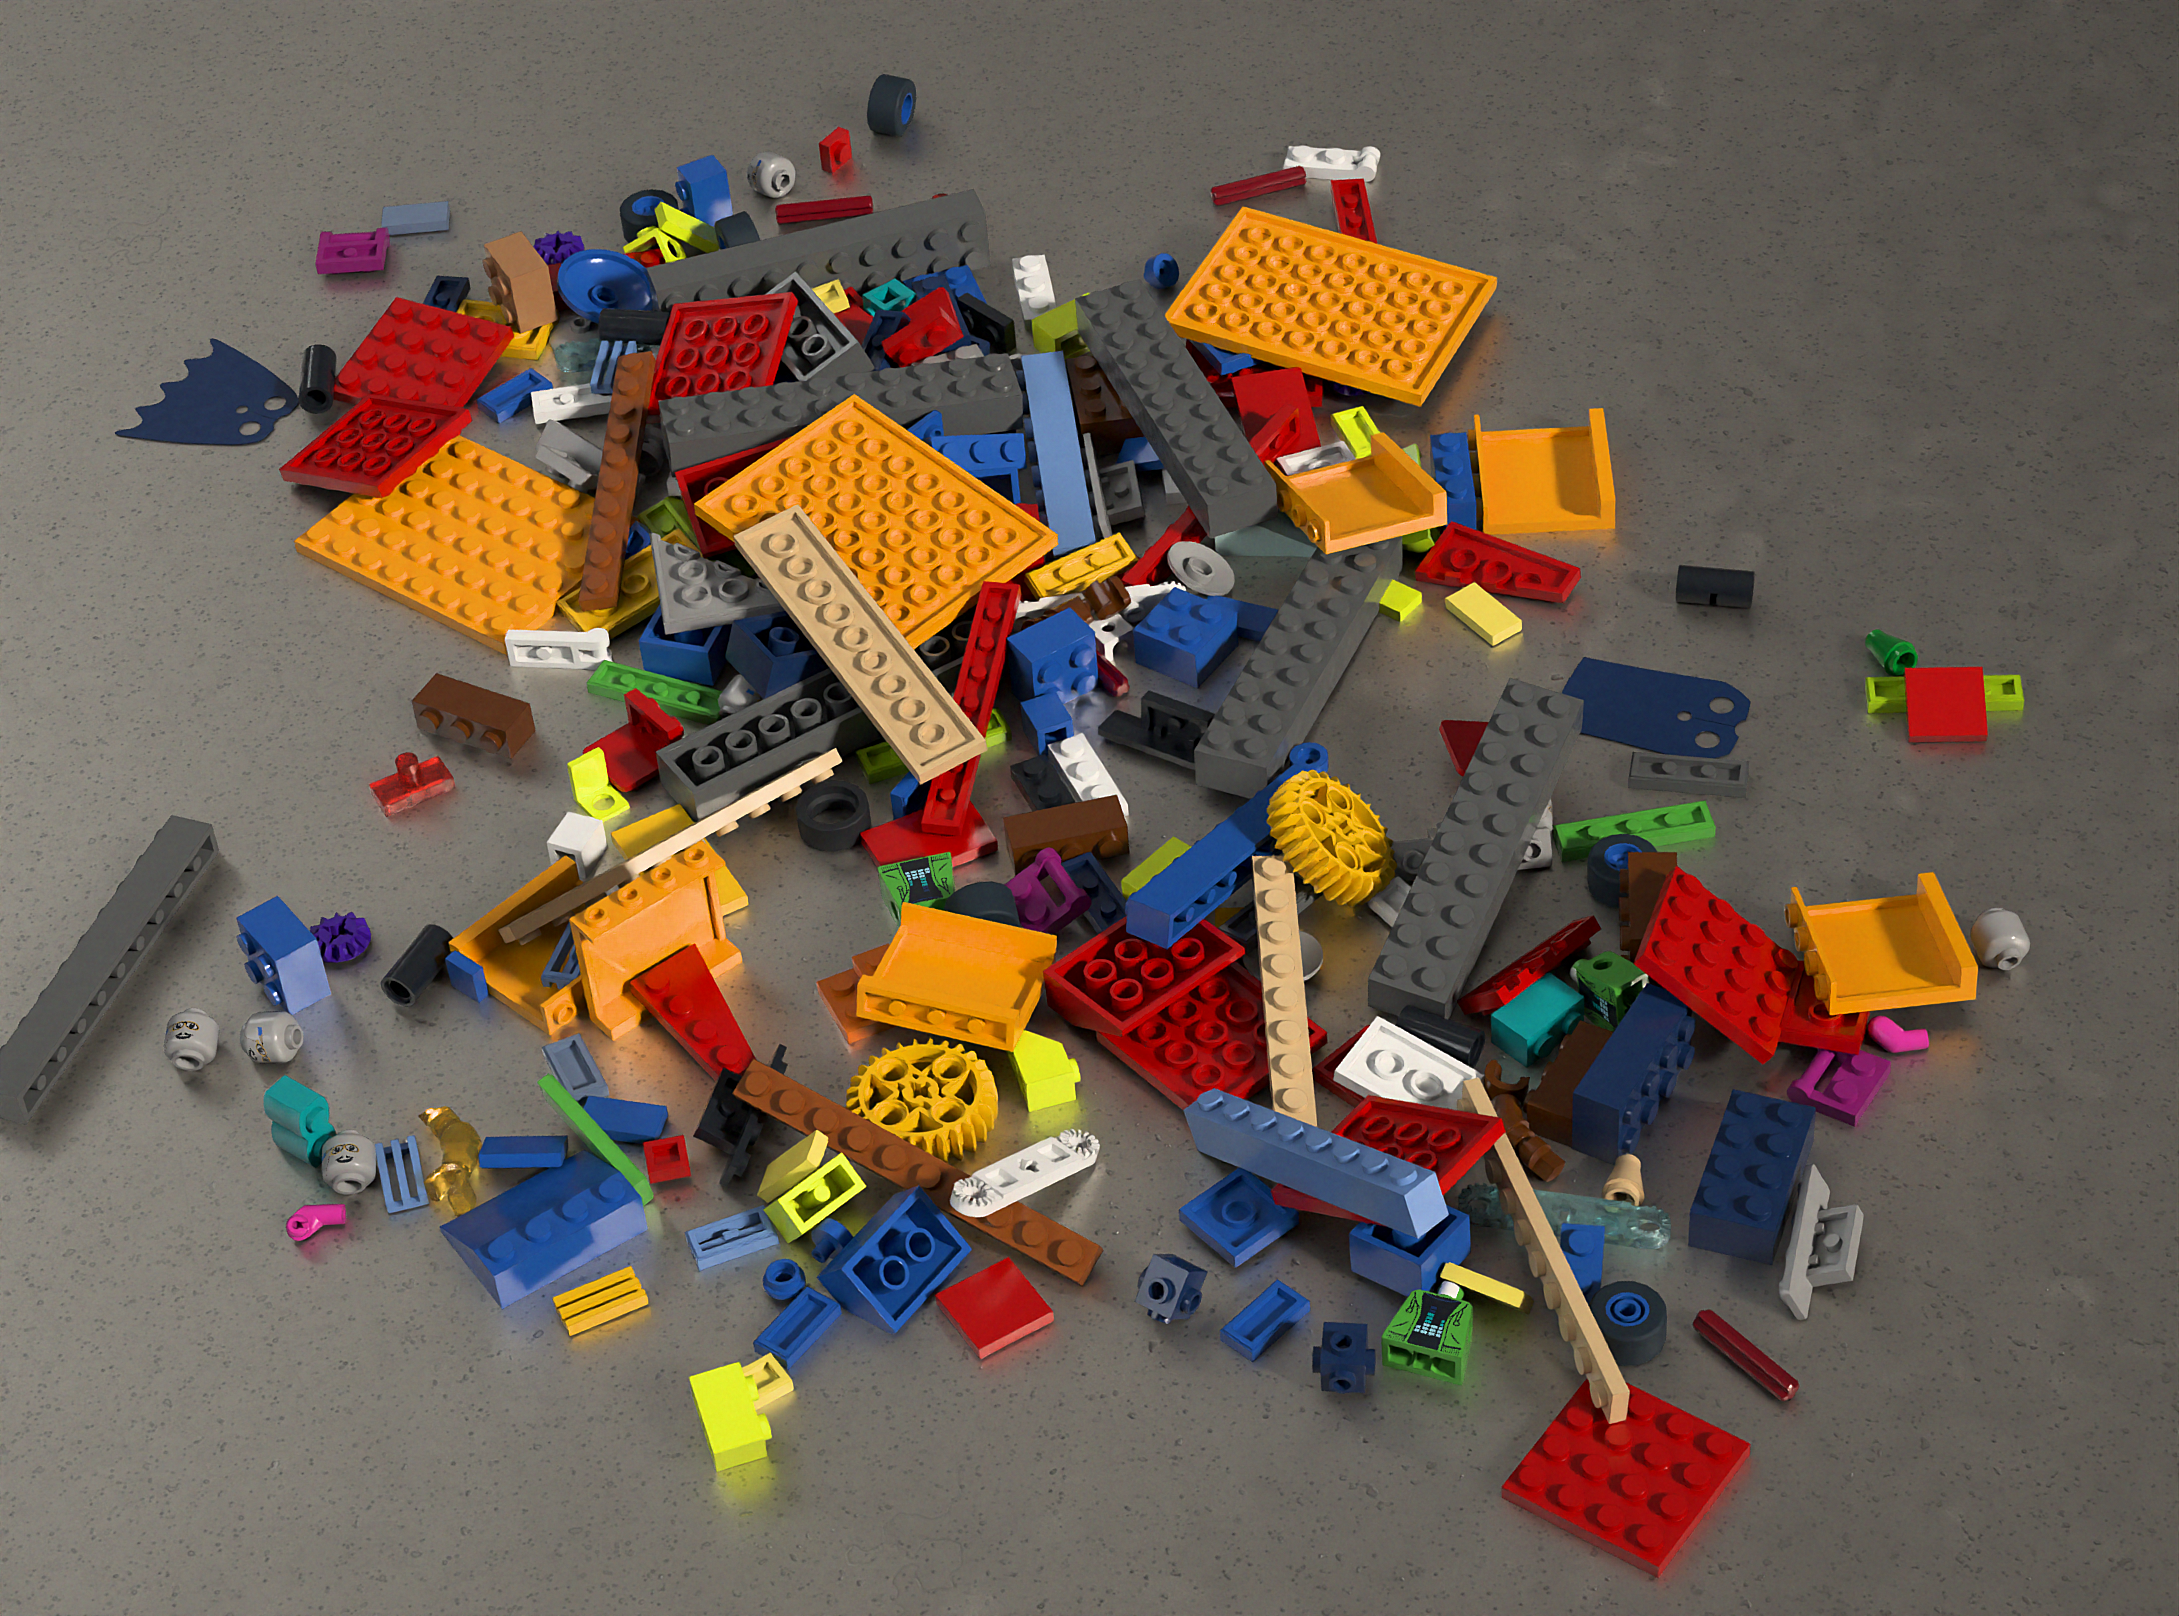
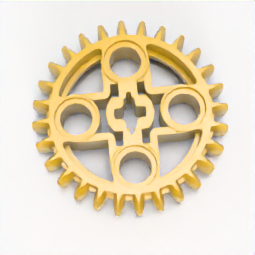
(1331, 838)
(925, 1097)

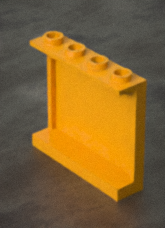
(1543, 478)
(1362, 498)
(644, 928)
(1884, 950)
(516, 969)
(958, 977)

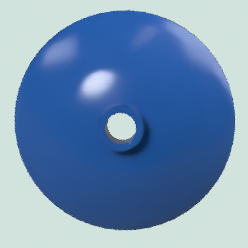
(603, 280)

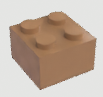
(519, 282)

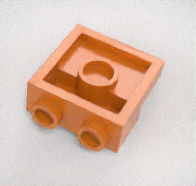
(840, 996)

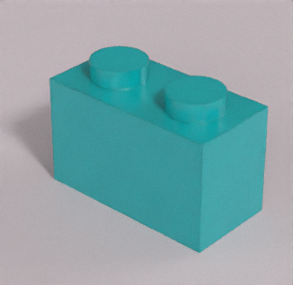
(1537, 1020)

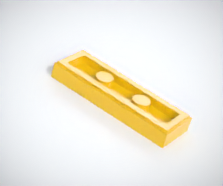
(1080, 569)

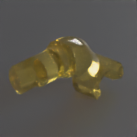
(459, 1157)

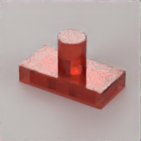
(411, 784)

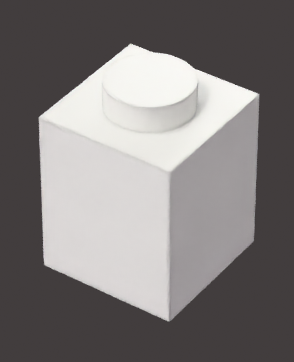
(580, 839)

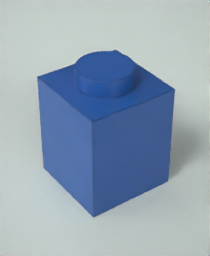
(1045, 721)

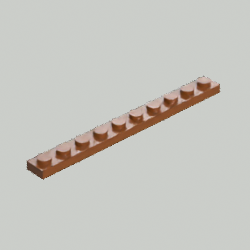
(617, 482)
(912, 1167)

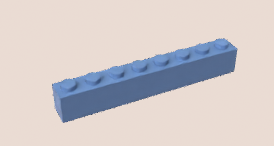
(1056, 452)
(1317, 1162)

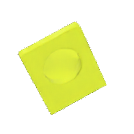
(652, 236)
(591, 783)

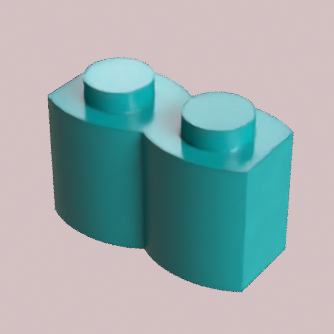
(298, 1119)

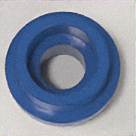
(783, 1279)

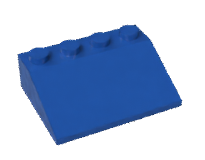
(547, 1226)

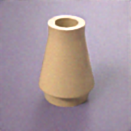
(1625, 1181)

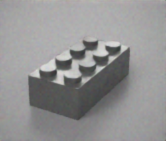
(817, 339)

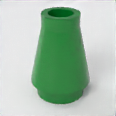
(1891, 652)

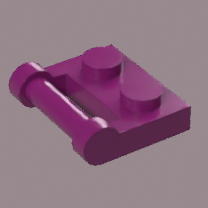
(352, 251)
(1035, 905)
(1849, 1089)

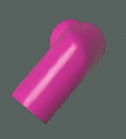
(1894, 1038)
(313, 1217)

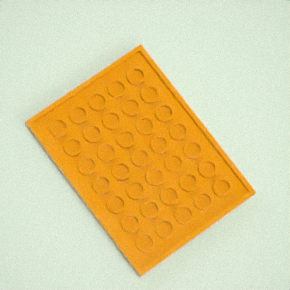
(1331, 305)
(892, 510)
(464, 542)

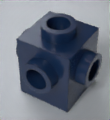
(1170, 1288)
(1344, 1358)

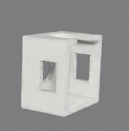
(1110, 632)

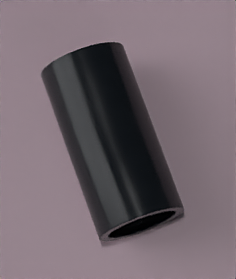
(628, 325)
(317, 379)
(1715, 586)
(417, 966)
(1448, 1036)

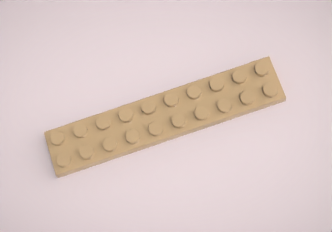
(860, 644)

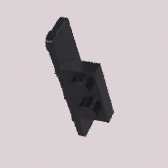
(1164, 730)
(732, 1123)

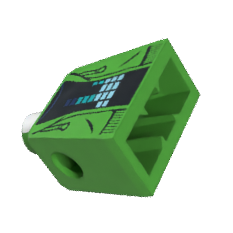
(917, 881)
(1608, 987)
(1431, 1334)

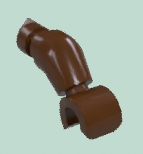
(1100, 599)
(1508, 1104)

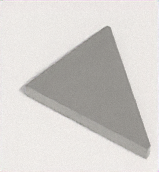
(702, 592)

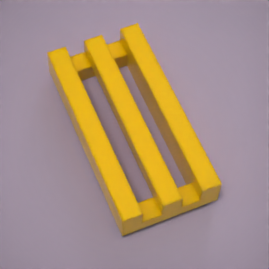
(597, 1296)

